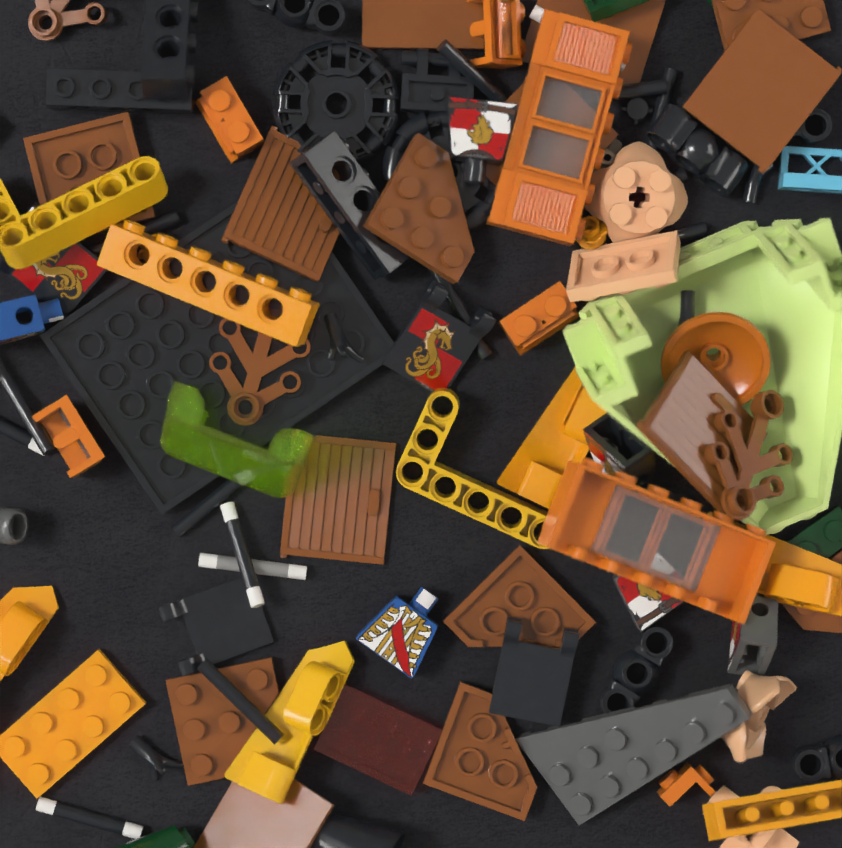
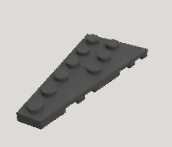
(620, 751)

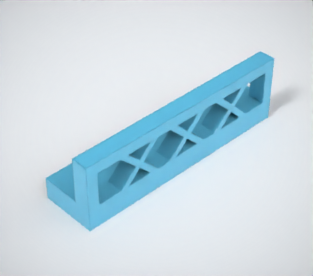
(806, 181)

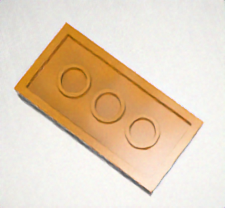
(68, 723)

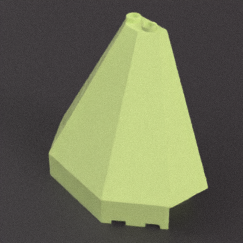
(791, 290)

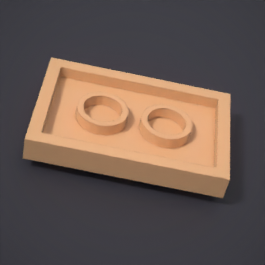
(624, 267)

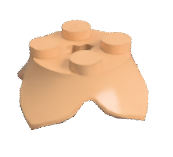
(632, 168)
(760, 695)

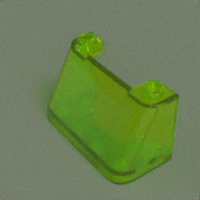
(267, 471)

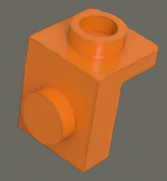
(676, 783)

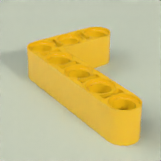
(79, 212)
(465, 484)

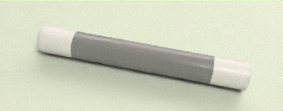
(261, 567)

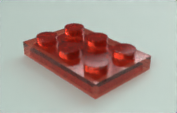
(378, 739)

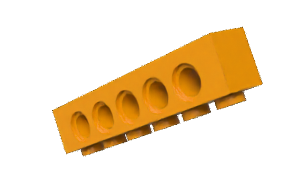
(120, 257)

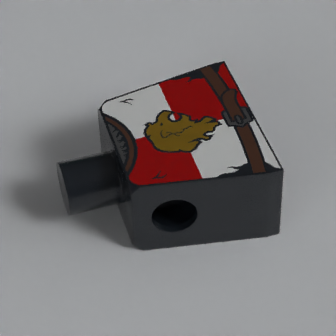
(478, 134)
(629, 452)

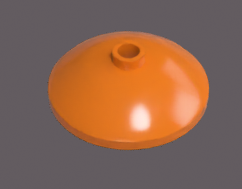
(742, 355)

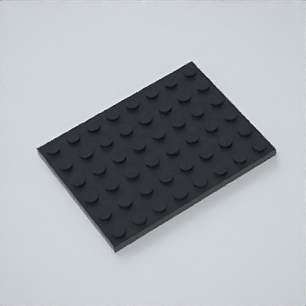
(138, 342)

